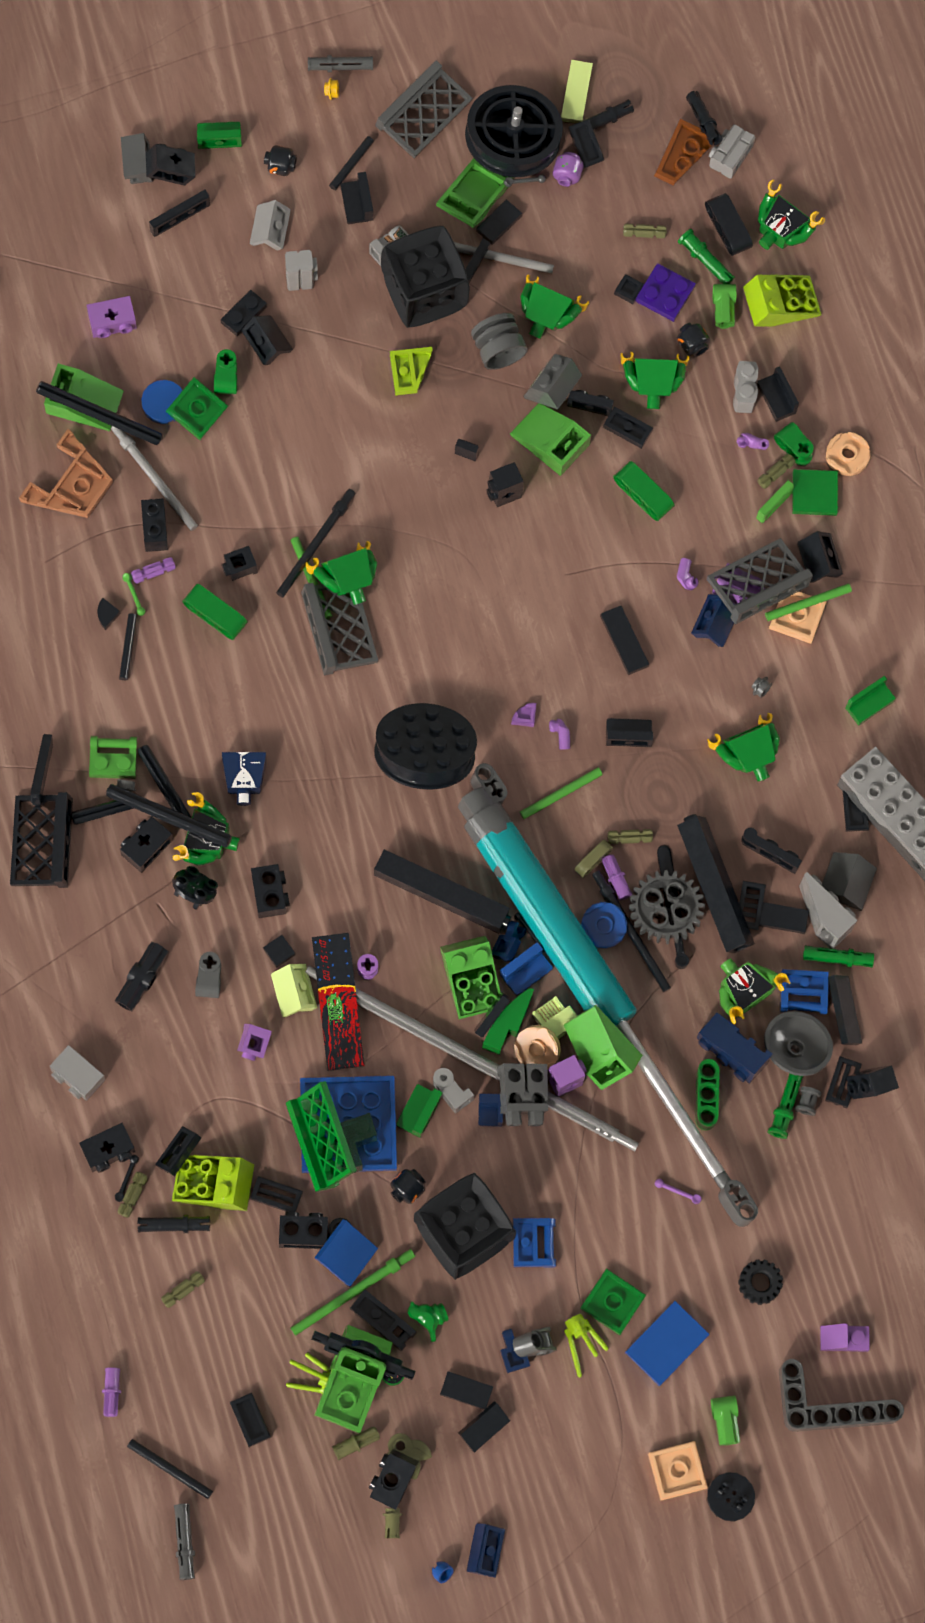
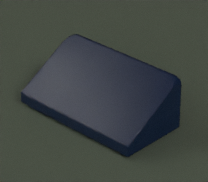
(485, 1550)

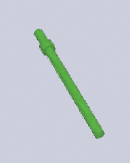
(392, 1266)

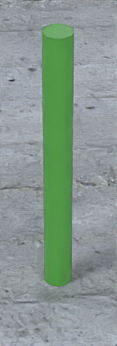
(310, 577)
(813, 600)
(562, 792)

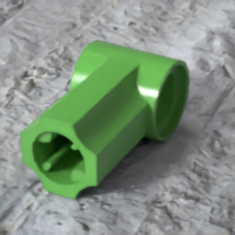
(724, 299)
(726, 1413)

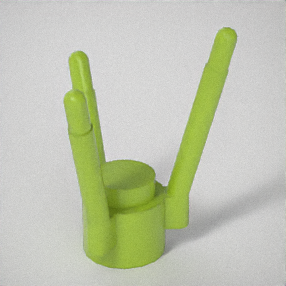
(579, 1328)
(323, 1376)

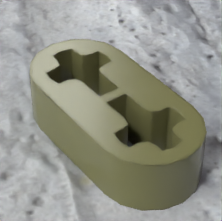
(593, 858)

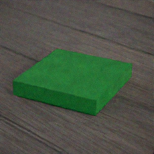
(196, 408)
(815, 492)
(613, 1302)

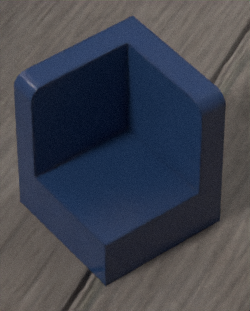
(489, 1110)

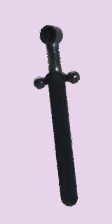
(666, 863)

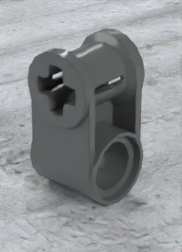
(208, 980)
(534, 1343)

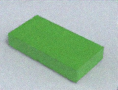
(775, 502)

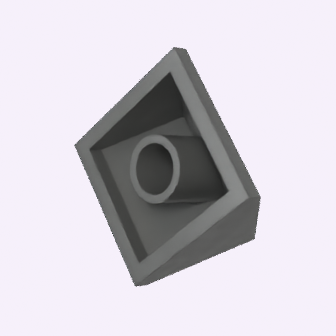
(849, 878)

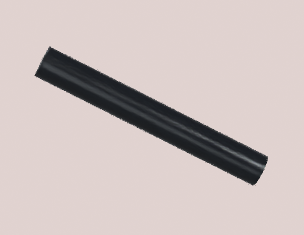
(351, 163)
(128, 646)

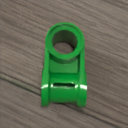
(226, 375)
(792, 441)

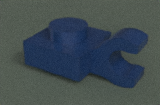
(508, 944)
(511, 1360)

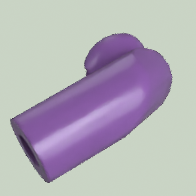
(684, 576)
(563, 732)

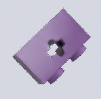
(101, 312)
(566, 1075)

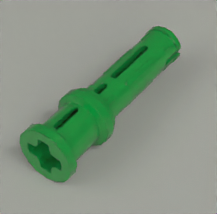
(699, 250)
(784, 1113)

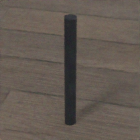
(170, 1469)

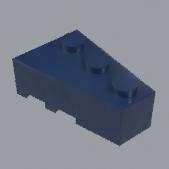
(733, 1048)

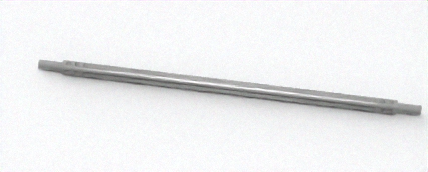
(482, 1064)

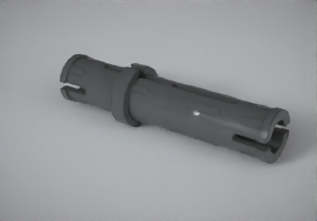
(314, 63)
(184, 1542)

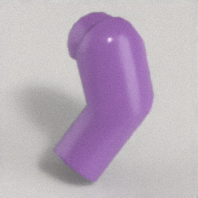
(752, 441)

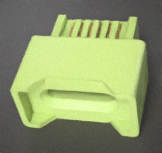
(554, 1016)

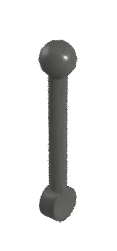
(509, 181)

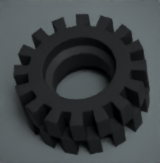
(760, 1296)

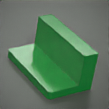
(219, 135)
(870, 701)
(419, 1110)

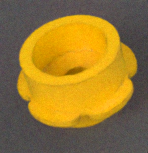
(331, 88)

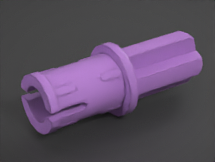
(616, 877)
(111, 1392)

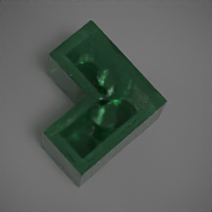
(357, 1133)

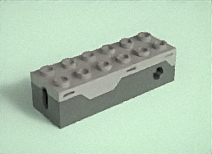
(889, 804)

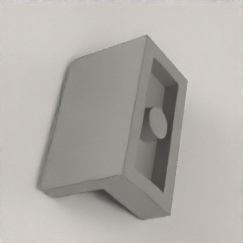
(270, 224)

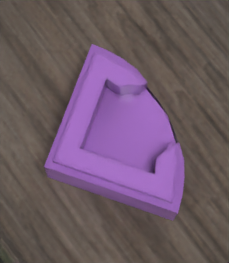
(525, 715)

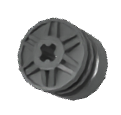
(499, 341)

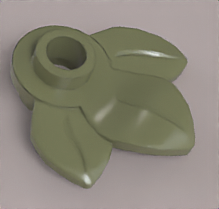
(413, 1448)

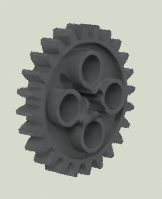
(686, 902)

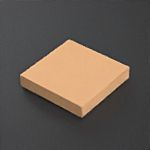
(801, 623)
(677, 1470)

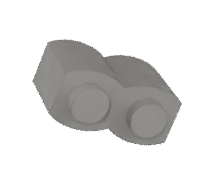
(745, 387)

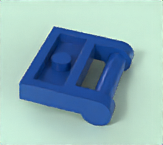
(805, 983)
(525, 1242)

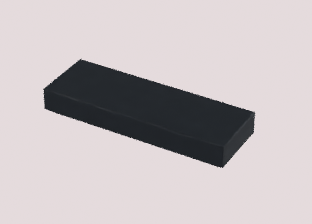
(179, 213)
(624, 640)
(41, 769)
(845, 1010)

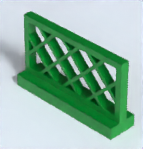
(310, 1134)

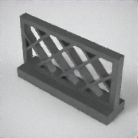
(407, 100)
(765, 598)
(321, 633)

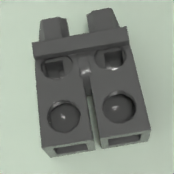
(523, 1092)

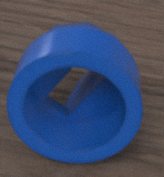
(442, 1572)

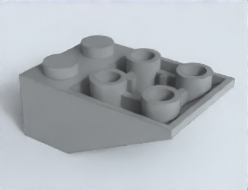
(828, 917)

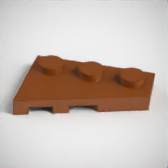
(683, 151)

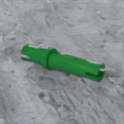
(847, 957)

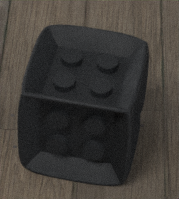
(425, 276)
(464, 1225)

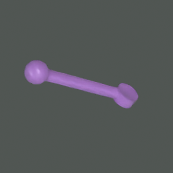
(696, 1199)

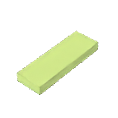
(576, 91)

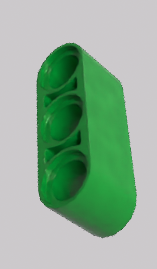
(643, 491)
(214, 611)
(707, 1083)

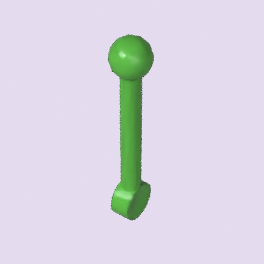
(127, 577)

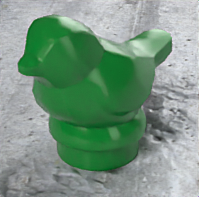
(428, 1316)

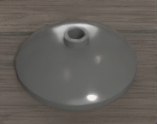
(805, 1036)

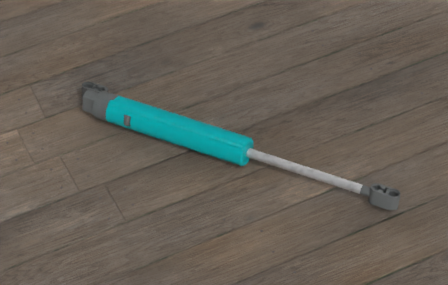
(575, 953)

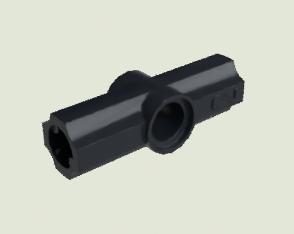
(141, 976)

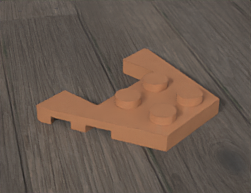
(78, 488)

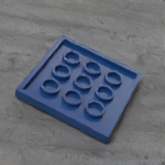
(358, 1097)

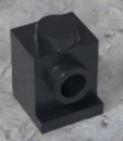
(239, 557)

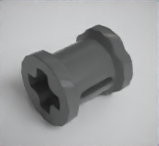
(808, 1101)

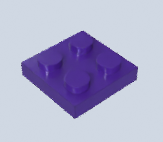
(665, 292)

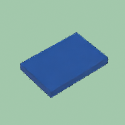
(667, 1343)

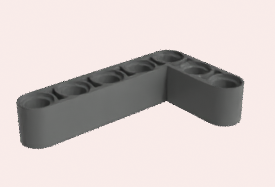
(830, 1411)

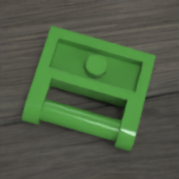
(110, 764)

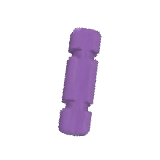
(153, 570)

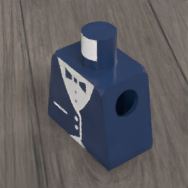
(244, 774)

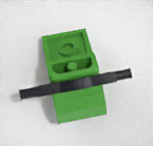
(355, 1375)

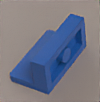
(526, 969)

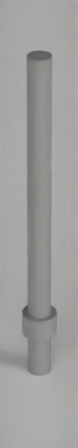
(505, 258)
(129, 445)

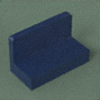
(713, 621)

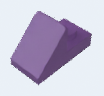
(844, 1338)

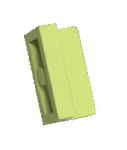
(293, 989)

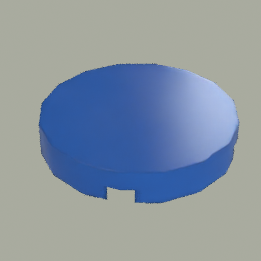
(158, 398)
(605, 924)

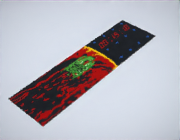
(338, 1001)

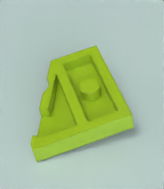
(409, 369)

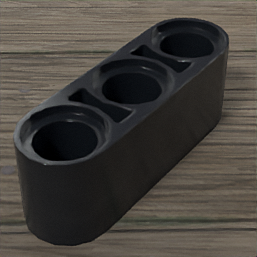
(728, 224)

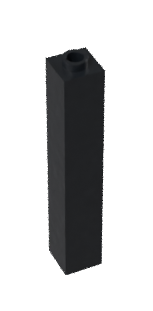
(715, 883)
(442, 892)

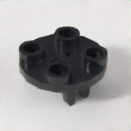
(194, 886)
(722, 1488)

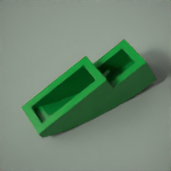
(508, 1022)

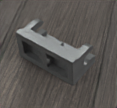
(134, 158)

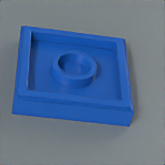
(346, 1252)

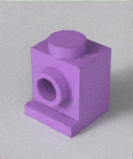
(261, 1038)

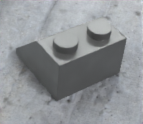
(554, 382)

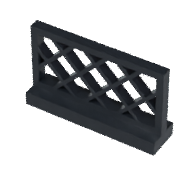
(61, 841)

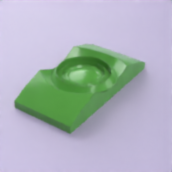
(473, 194)

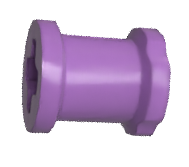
(367, 958)

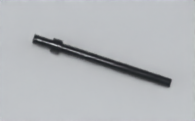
(337, 510)
(608, 893)

